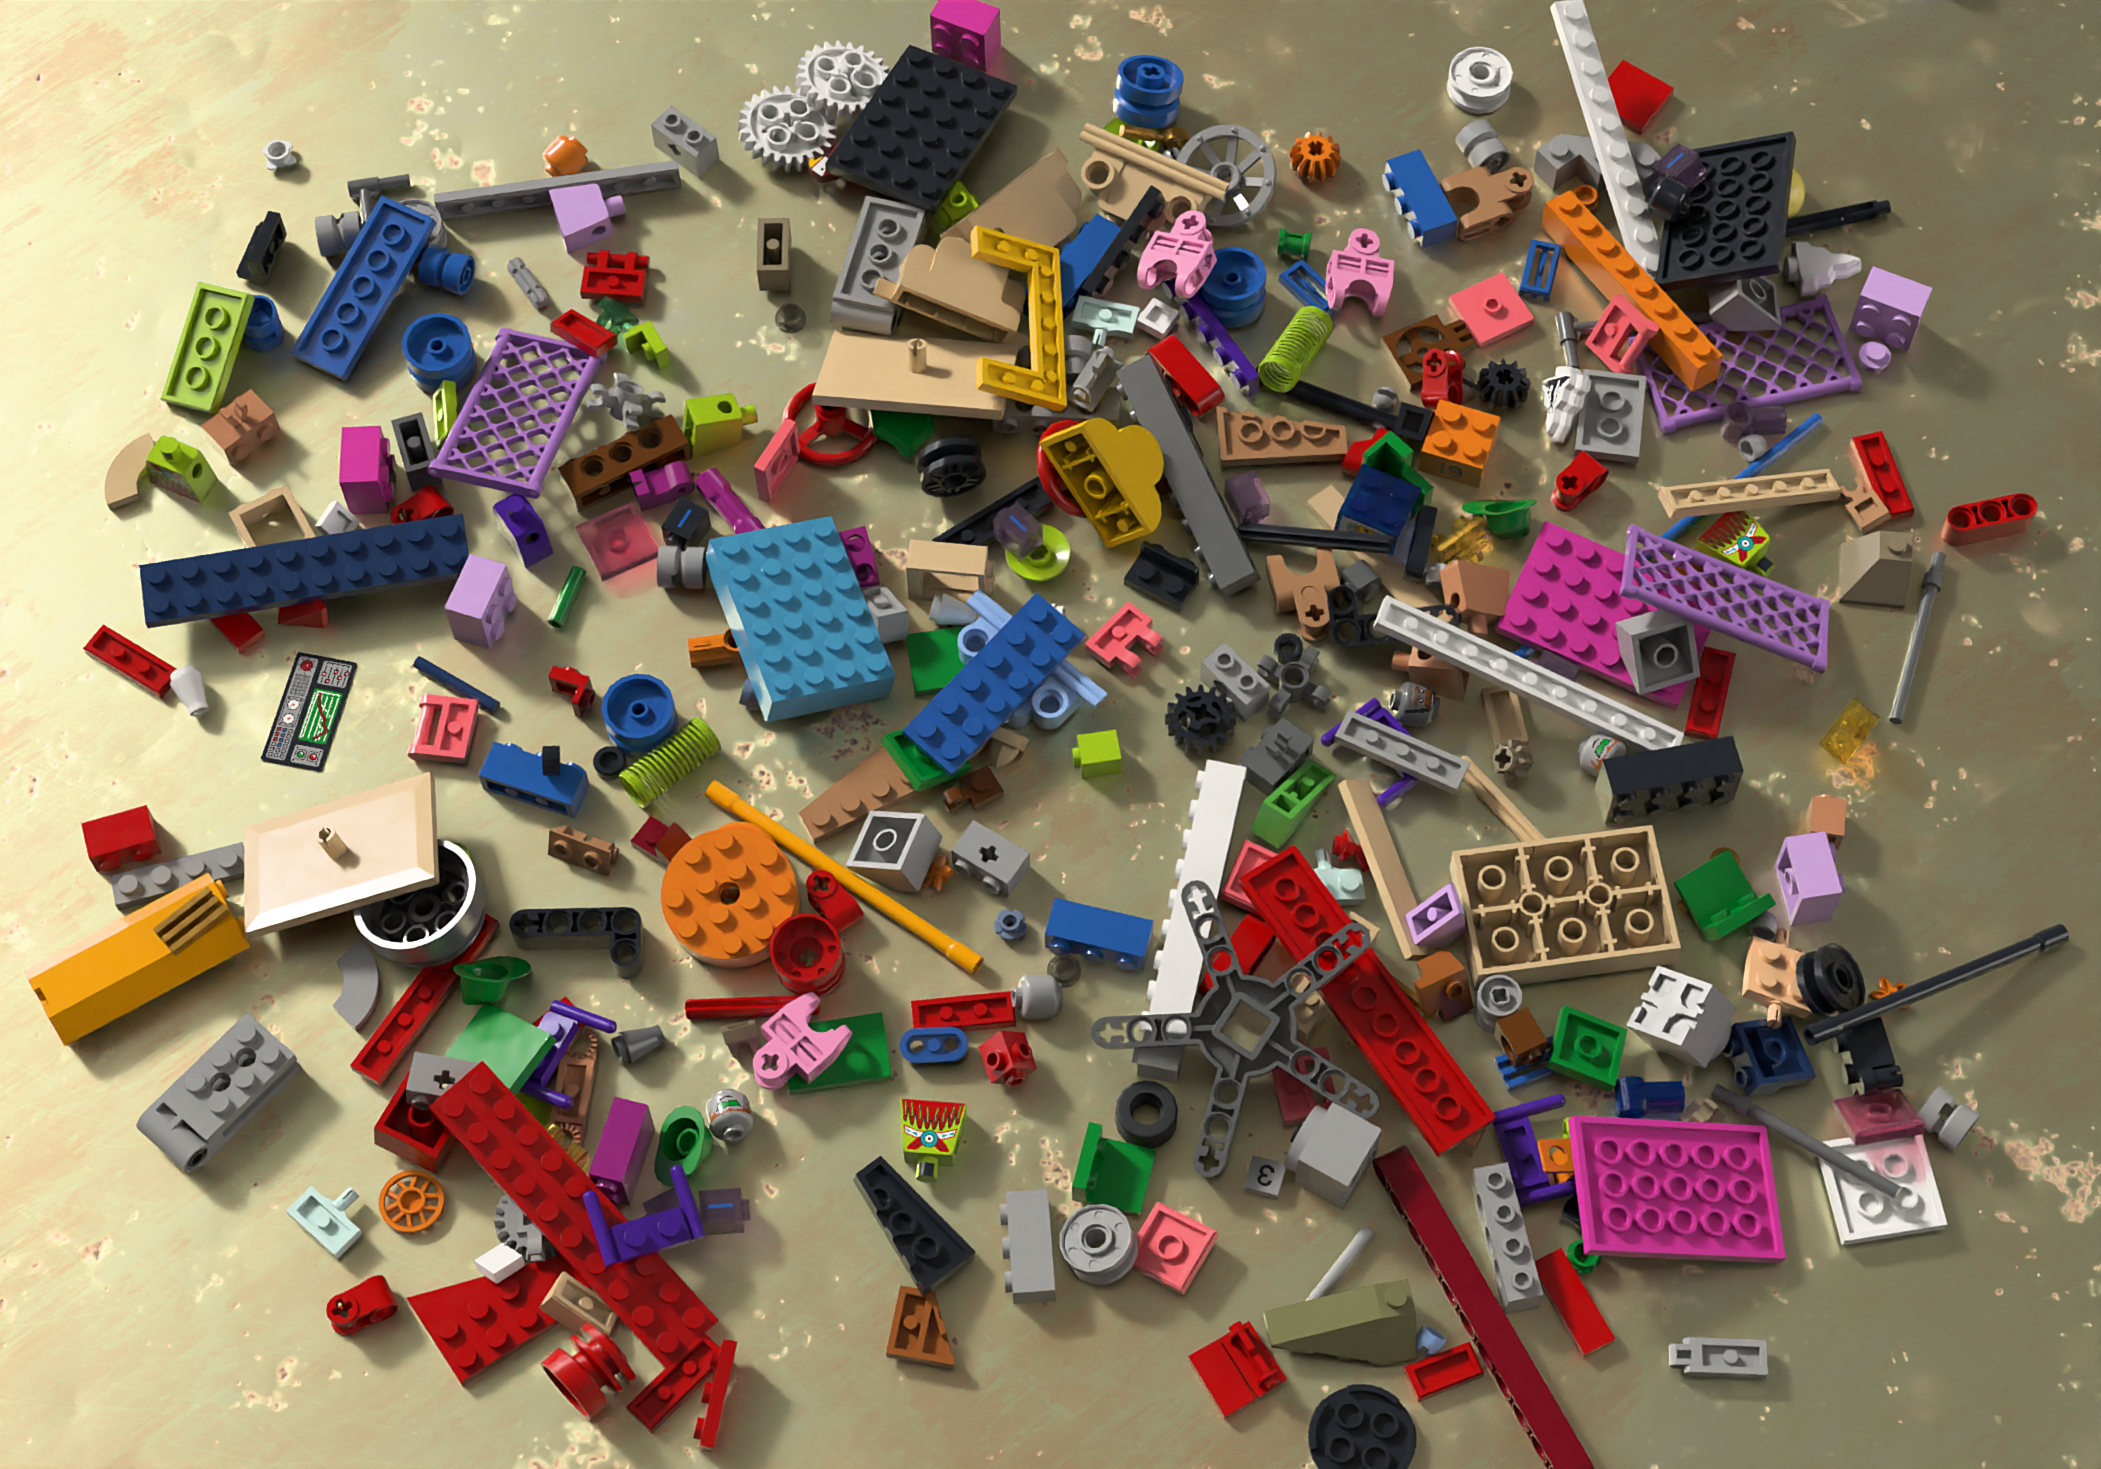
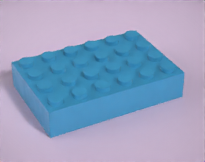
(799, 618)

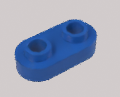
(934, 1045)

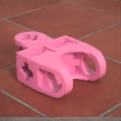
(1181, 254)
(1360, 273)
(796, 1046)

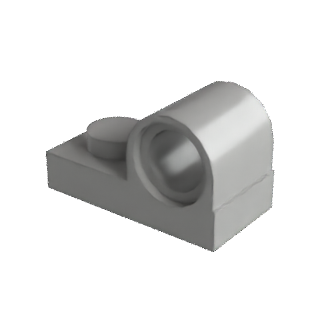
(887, 613)

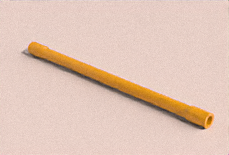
(953, 949)

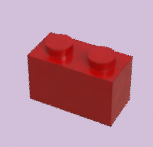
(121, 838)

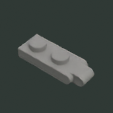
(1720, 1357)

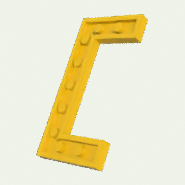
(1046, 380)

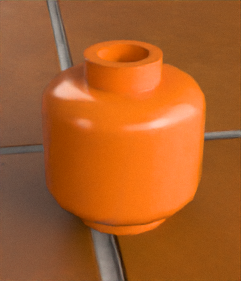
(565, 156)

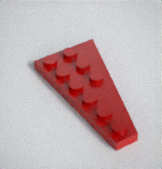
(487, 1322)

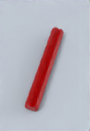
(738, 1007)

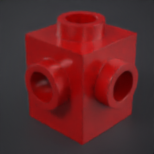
(1007, 1058)

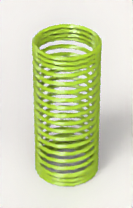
(1295, 372)
(635, 785)

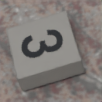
(1265, 1177)

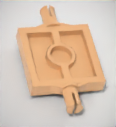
(1772, 977)

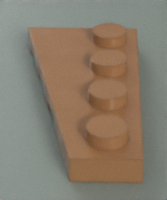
(1266, 440)
(871, 785)

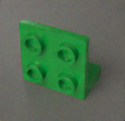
(1720, 896)
(1112, 1172)

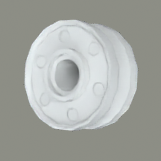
(1479, 80)

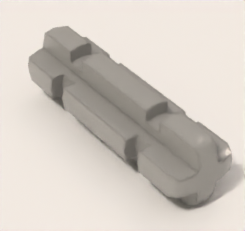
(527, 283)

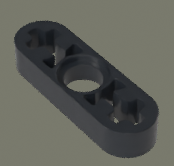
(1420, 543)

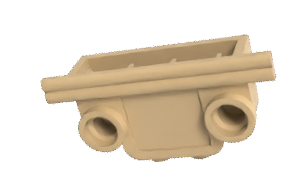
(1124, 171)
(1031, 206)
(959, 291)

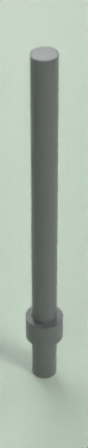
(1931, 584)
(1747, 1107)

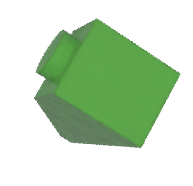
(1292, 803)

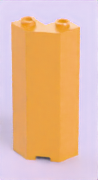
(129, 964)

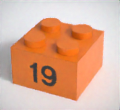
(1459, 443)

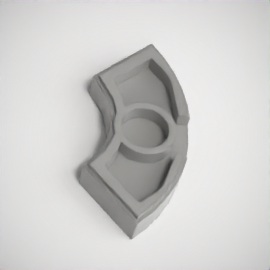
(360, 985)

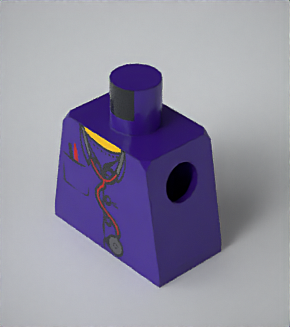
(516, 521)

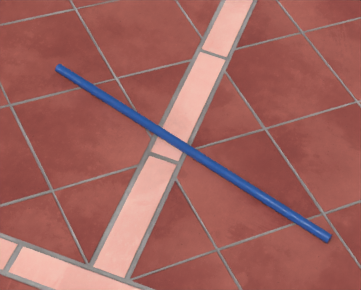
(1751, 471)

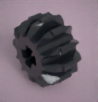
(1503, 385)

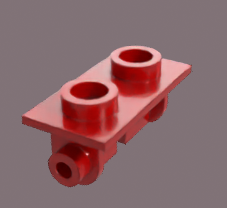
(1252, 1358)

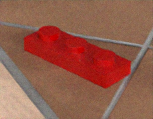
(714, 1394)

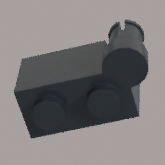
(1867, 1059)

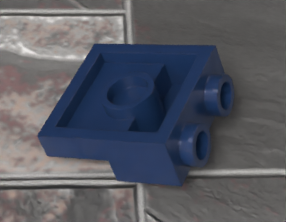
(1767, 1056)

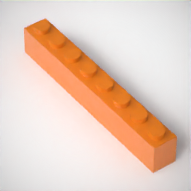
(1616, 273)

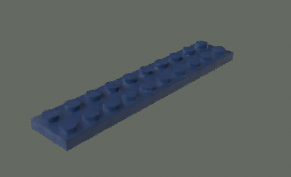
(303, 571)

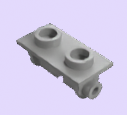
(1094, 379)

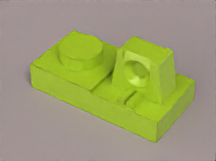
(445, 408)

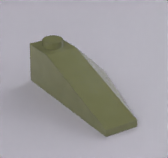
(1359, 1324)

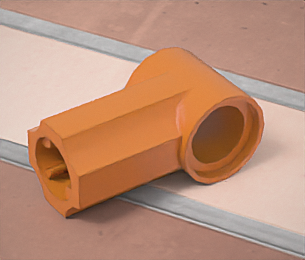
(714, 650)

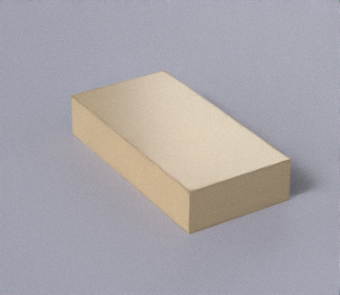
(1504, 715)

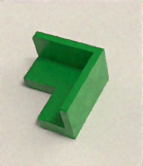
(1395, 458)

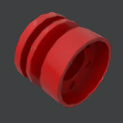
(805, 938)
(588, 1370)

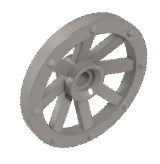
(1228, 169)

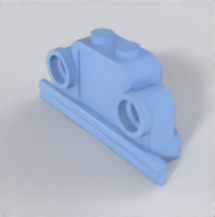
(1055, 697)

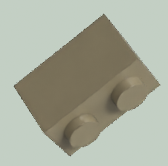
(774, 254)

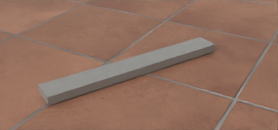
(536, 192)

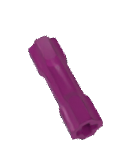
(720, 495)

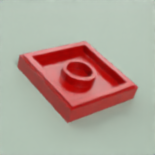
(1637, 95)

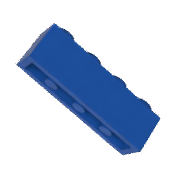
(1080, 259)

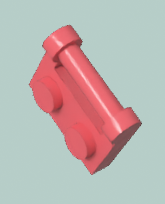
(1613, 331)
(453, 731)
(1295, 1097)

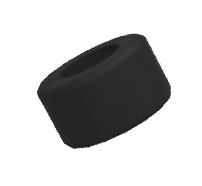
(1150, 1094)

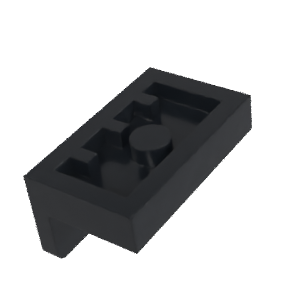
(263, 249)
(1163, 576)

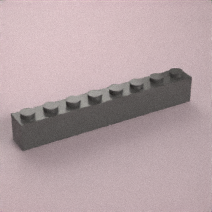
(1188, 477)

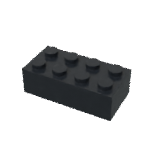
(1668, 780)

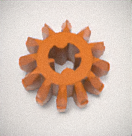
(1315, 157)

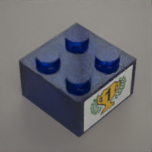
(1378, 505)

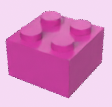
(966, 32)
(366, 470)

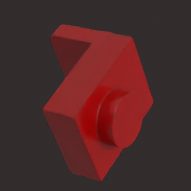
(573, 684)

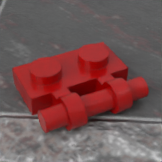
(615, 283)

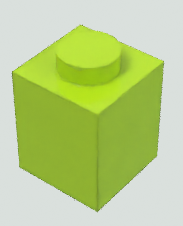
(1097, 754)

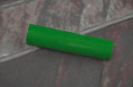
(566, 597)

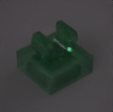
(617, 313)

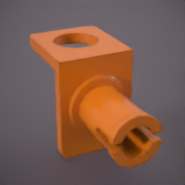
(1560, 1162)

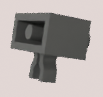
(1276, 756)

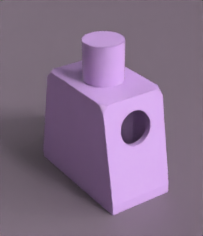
(584, 214)

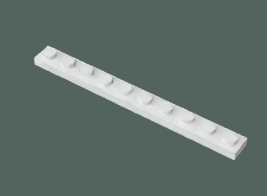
(1607, 133)
(1523, 677)

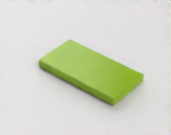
(207, 348)

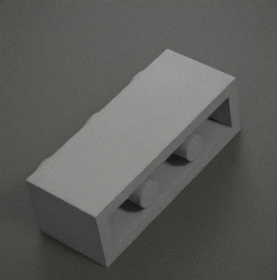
(1028, 1246)

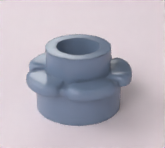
(1010, 933)

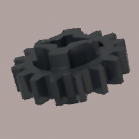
(1198, 706)

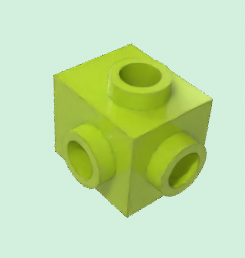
(956, 206)

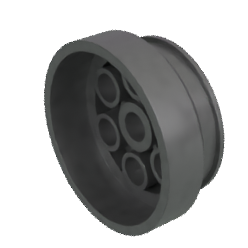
(432, 922)

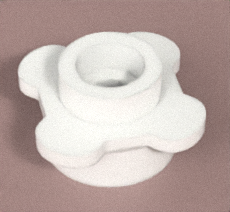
(277, 148)
(1432, 575)

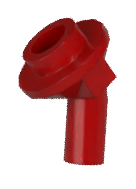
(1344, 847)

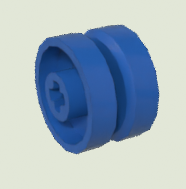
(1148, 91)
(1235, 287)
(439, 350)
(639, 714)

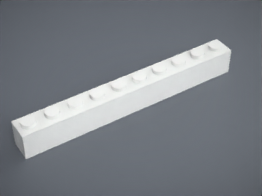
(1181, 959)

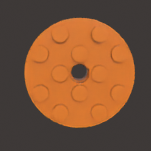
(704, 876)

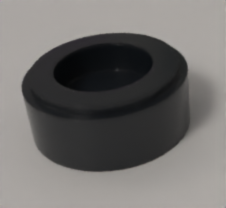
(609, 763)

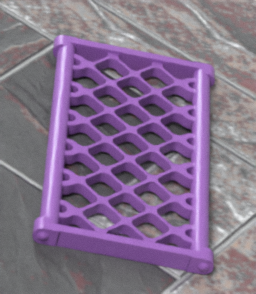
(1803, 389)
(483, 392)
(1708, 616)

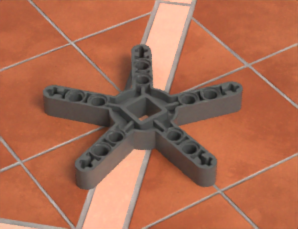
(1277, 1045)

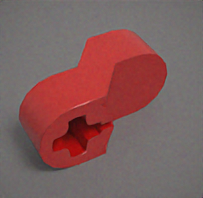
(1354, 456)

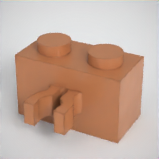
(240, 427)

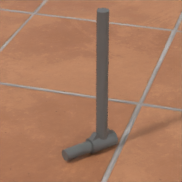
(368, 188)
(1571, 329)

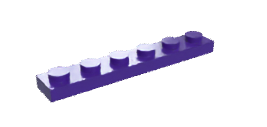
(1213, 333)

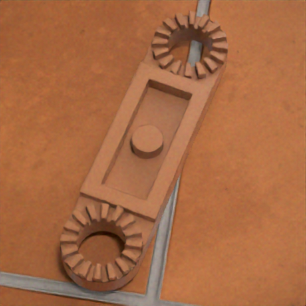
(576, 1080)

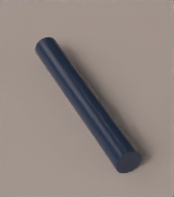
(456, 684)

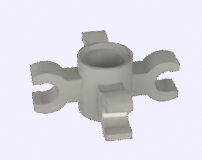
(626, 400)

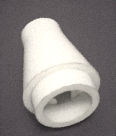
(951, 611)
(189, 688)

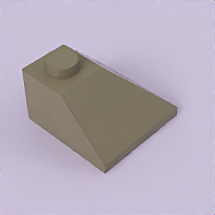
(1876, 569)

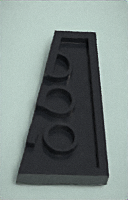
(915, 1230)

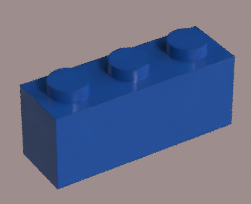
(1420, 199)
(520, 777)
(1098, 934)

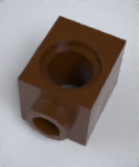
(1521, 1038)

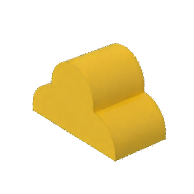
(1110, 476)

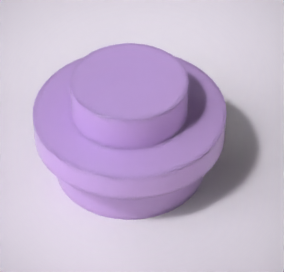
(1874, 356)

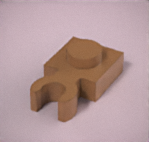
(1865, 508)

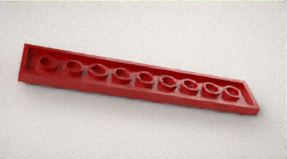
(1369, 1004)
(550, 1194)

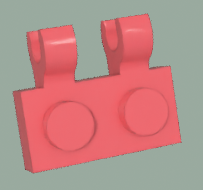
(1119, 634)

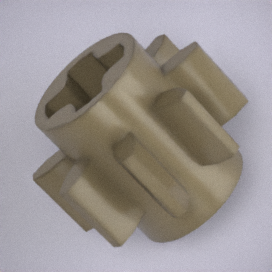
(1512, 760)

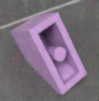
(1437, 919)

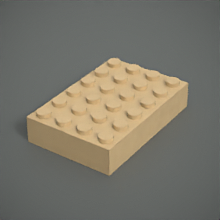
(1565, 906)

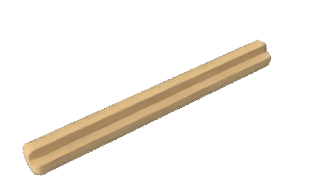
(1500, 804)

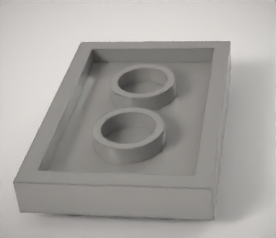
(1611, 416)

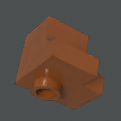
(1443, 986)

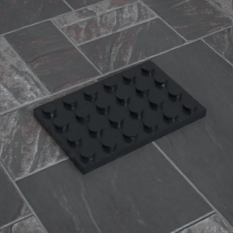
(921, 129)
(1734, 218)

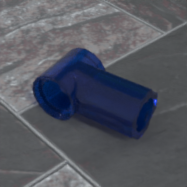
(1638, 1098)

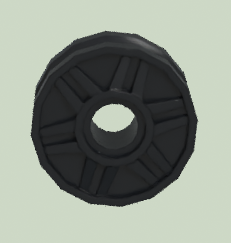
(950, 467)
(1830, 981)

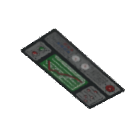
(309, 711)

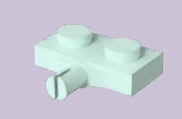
(1105, 319)
(1343, 884)
(326, 1219)

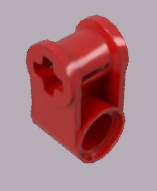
(1442, 380)
(1578, 482)
(423, 505)
(834, 904)
(365, 1303)

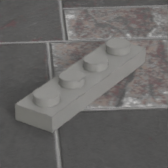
(1402, 752)
(160, 879)

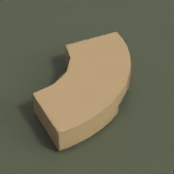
(127, 472)

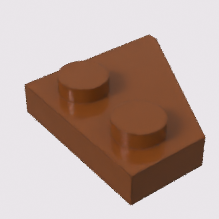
(919, 1331)

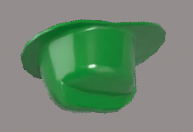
(1503, 517)
(489, 978)
(682, 1142)

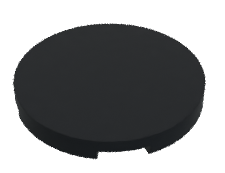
(1361, 1430)

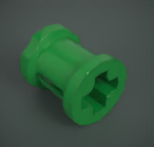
(1294, 244)

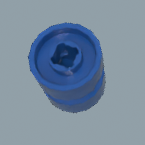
(442, 268)
(263, 328)

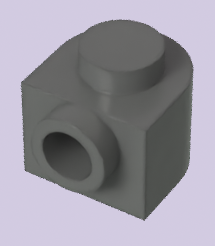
(1363, 578)

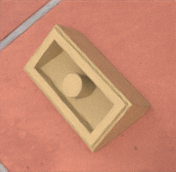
(576, 1304)

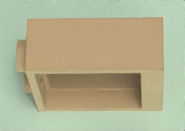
(266, 506)
(948, 569)

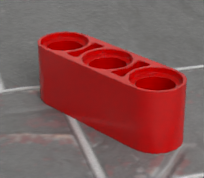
(1187, 376)
(1978, 529)
(1251, 943)

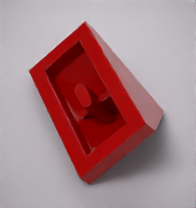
(307, 615)

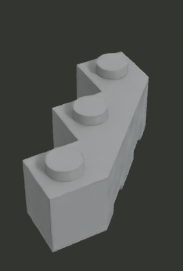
(1575, 156)

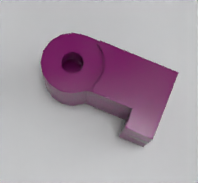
(662, 485)
(860, 556)

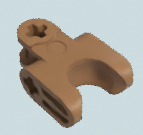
(1490, 195)
(1305, 593)

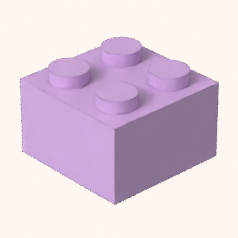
(1890, 308)
(480, 602)
(1809, 878)

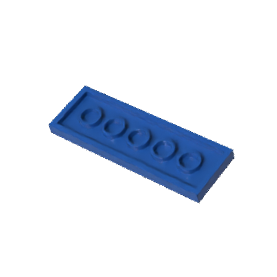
(363, 288)
(993, 684)

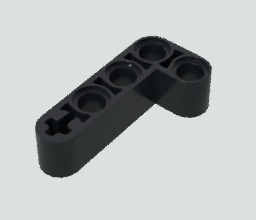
(1364, 622)
(577, 936)

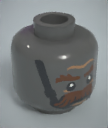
(1414, 704)

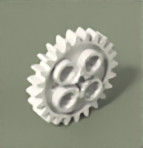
(839, 78)
(785, 129)

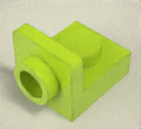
(647, 339)

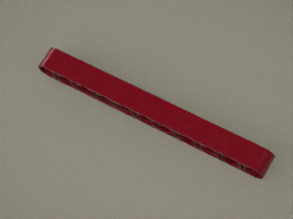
(1480, 1312)

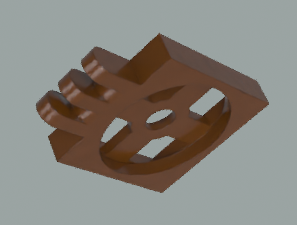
(1451, 339)

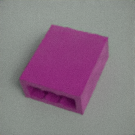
(622, 1150)

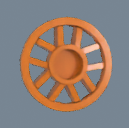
(411, 1201)

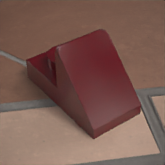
(659, 840)

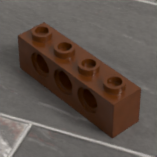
(614, 475)

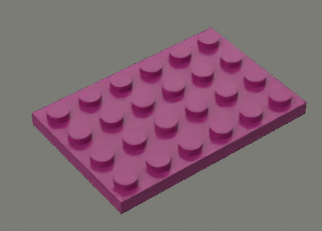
(1571, 605)
(1675, 1190)

